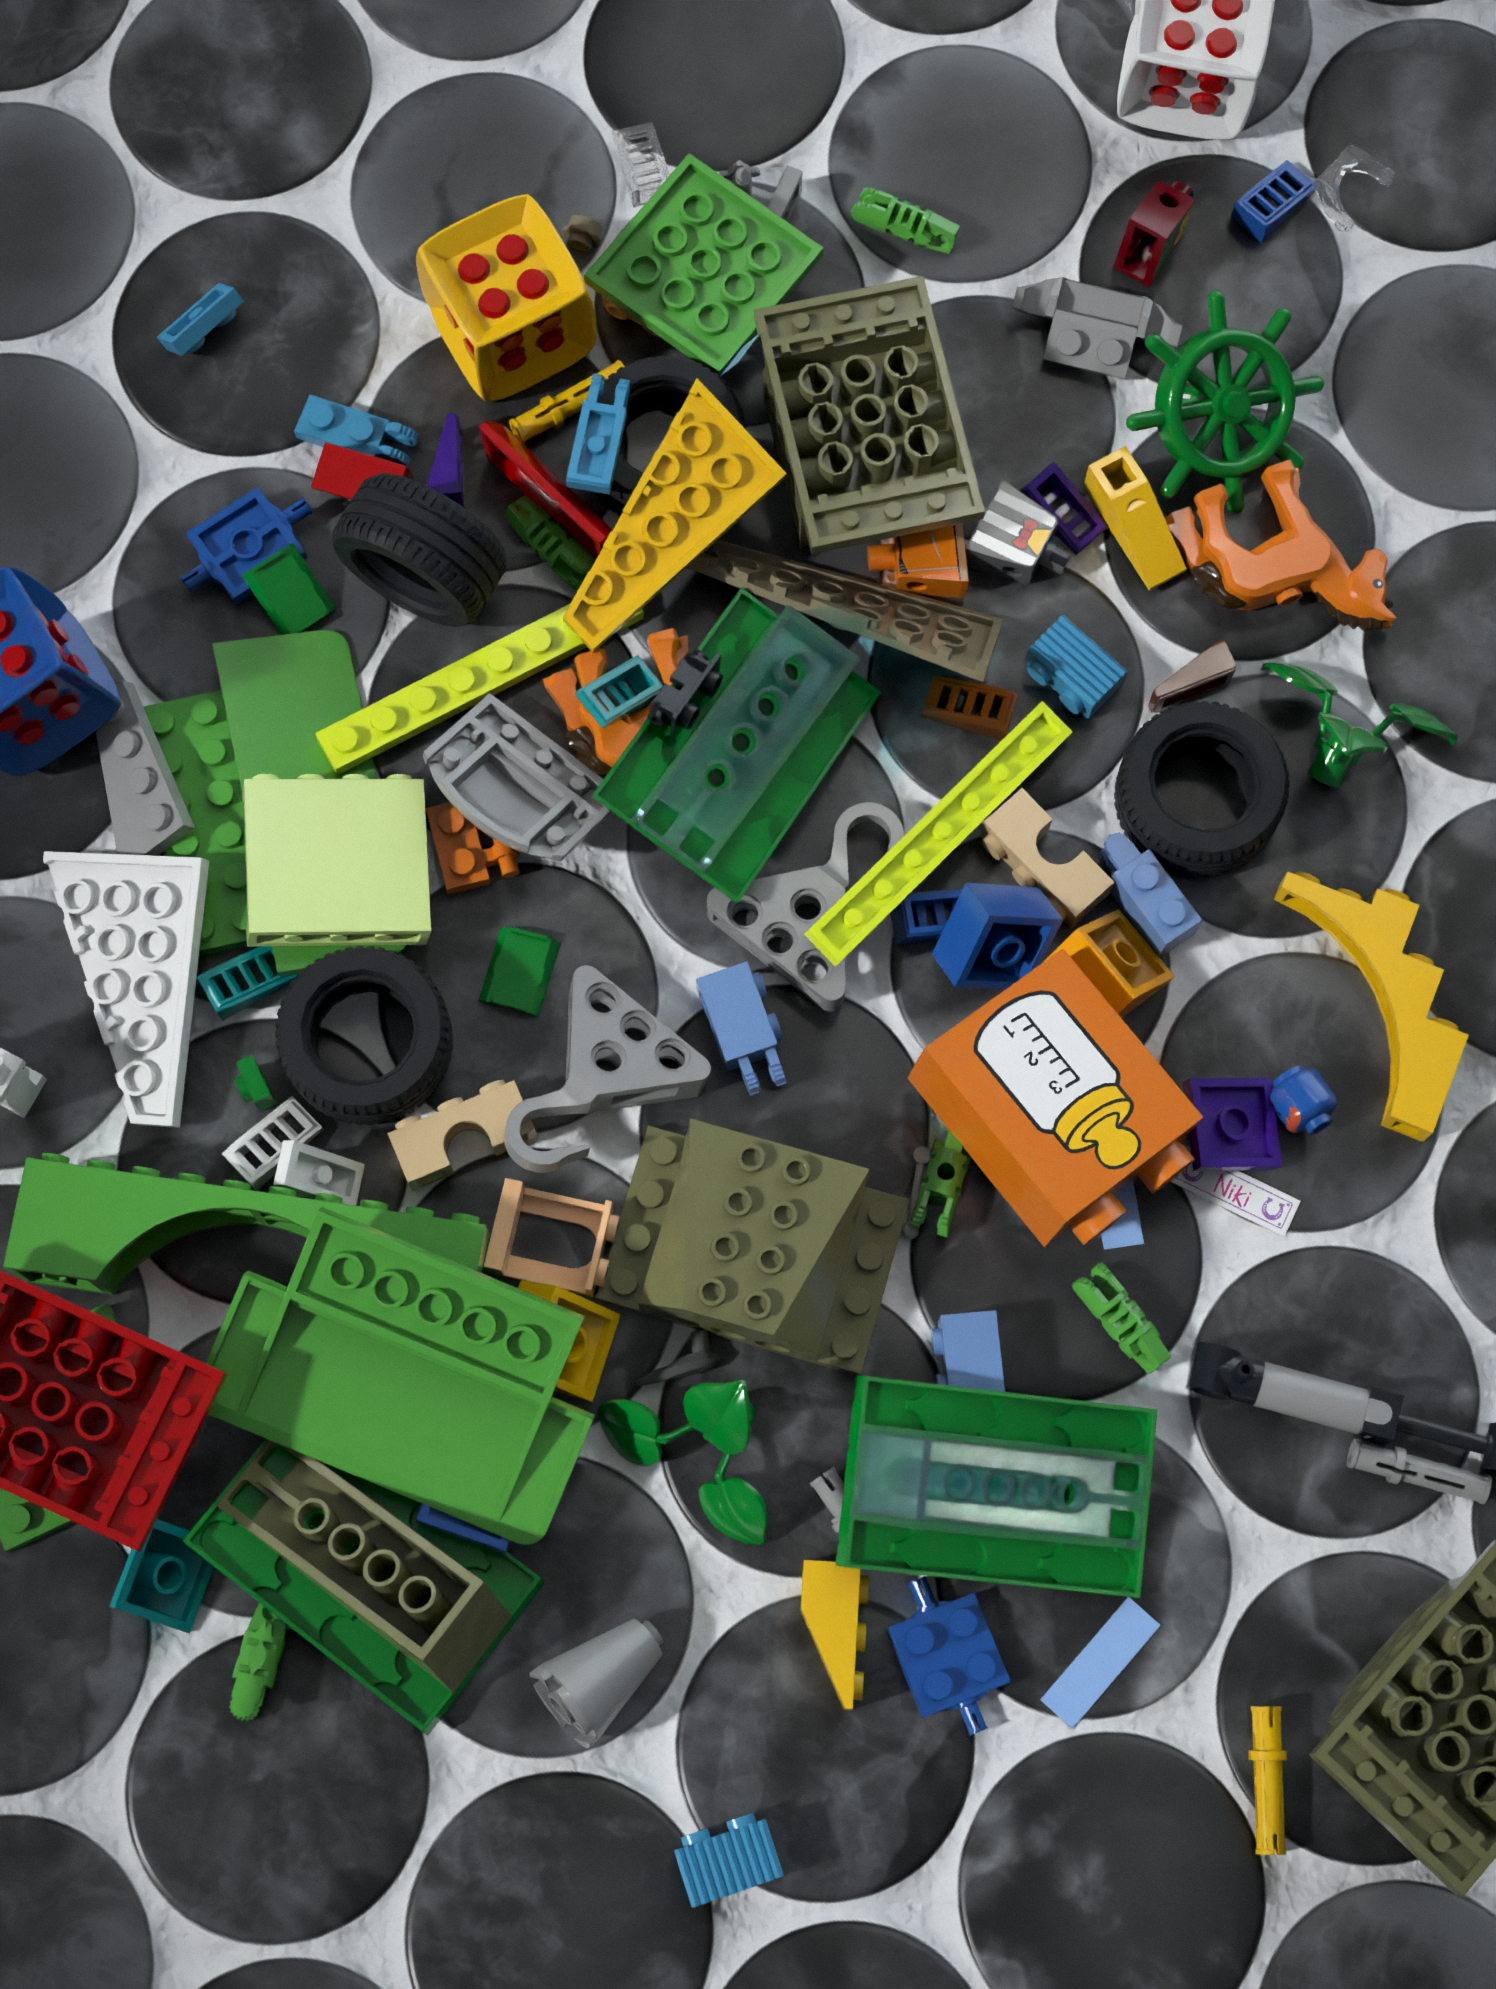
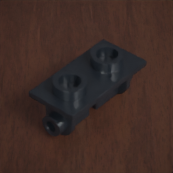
(681, 708)

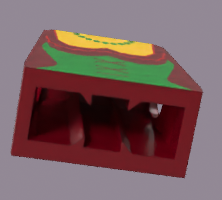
(1162, 215)

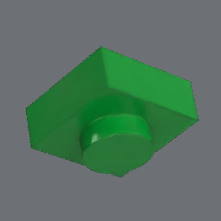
(253, 1084)

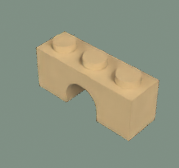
(1013, 835)
(424, 1142)

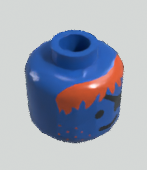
(1303, 1100)

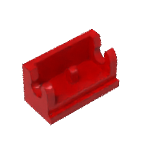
(343, 470)

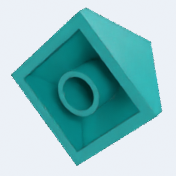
(163, 1579)

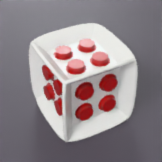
(1194, 65)

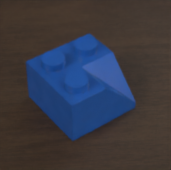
(996, 935)

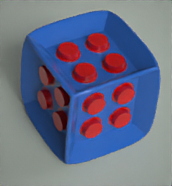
(49, 677)

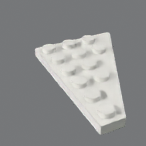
(139, 948)

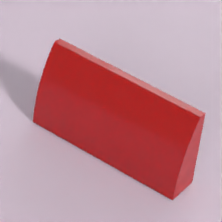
(543, 486)

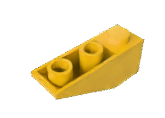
(1134, 517)
(831, 1613)

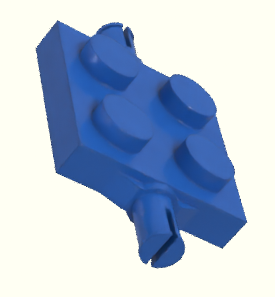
(240, 540)
(948, 1655)

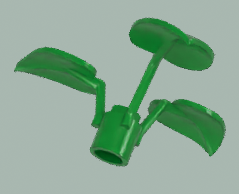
(1349, 741)
(725, 1418)

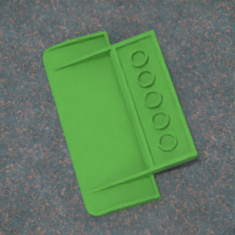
(258, 723)
(407, 1376)

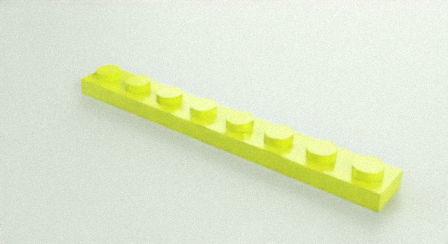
(451, 690)
(937, 834)

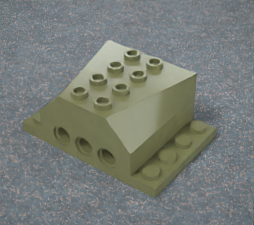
(865, 416)
(755, 1244)
(1421, 1730)

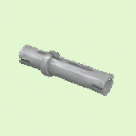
(1400, 1466)

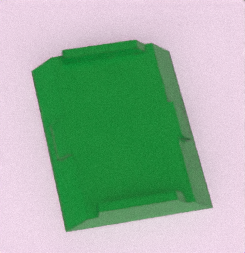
(288, 591)
(519, 971)

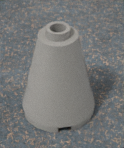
(598, 1677)

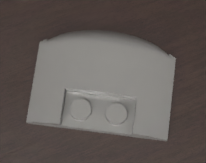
(515, 782)

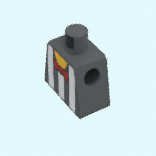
(1016, 538)

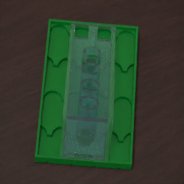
(754, 753)
(996, 1487)

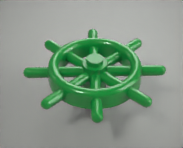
(1224, 402)

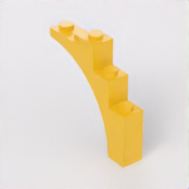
(1404, 985)

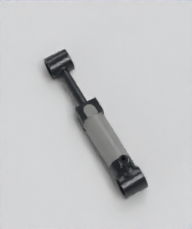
(1368, 1413)

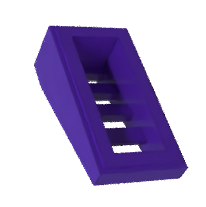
(448, 462)
(1074, 499)

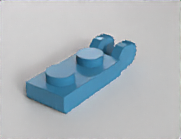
(353, 429)
(598, 438)

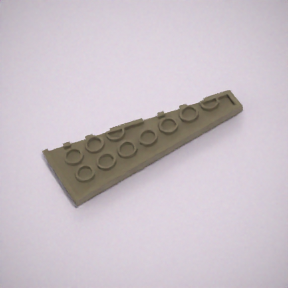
(903, 620)

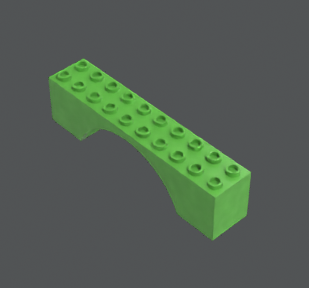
(98, 1223)

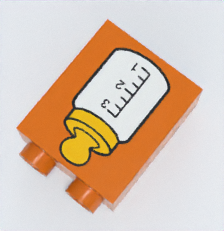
(1057, 1102)

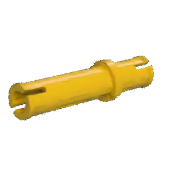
(556, 409)
(1268, 1779)

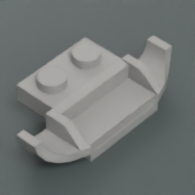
(1094, 324)

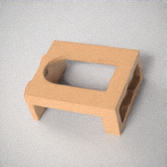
(594, 1216)

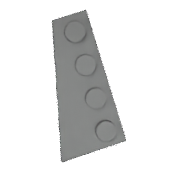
(139, 785)

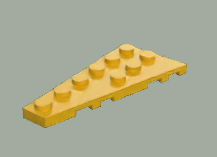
(684, 502)

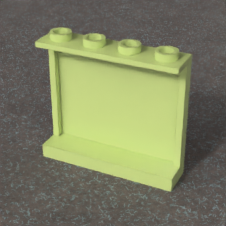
(336, 861)

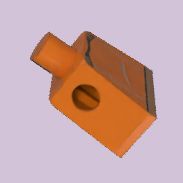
(925, 562)

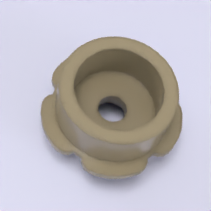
(582, 233)

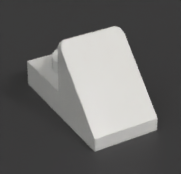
(317, 1171)

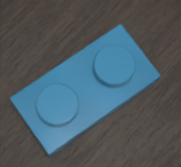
(210, 311)

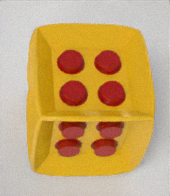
(507, 297)

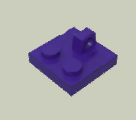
(1237, 1124)

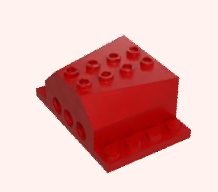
(93, 1413)

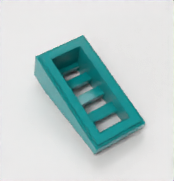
(637, 678)
(242, 999)

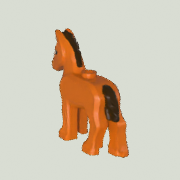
(1284, 565)
(599, 746)

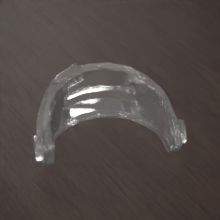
(1327, 184)

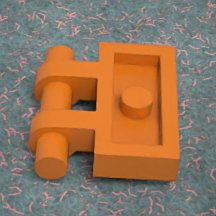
(460, 851)

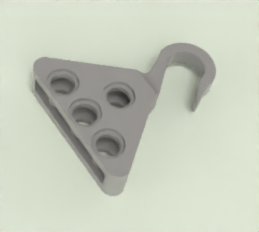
(777, 898)
(587, 1088)

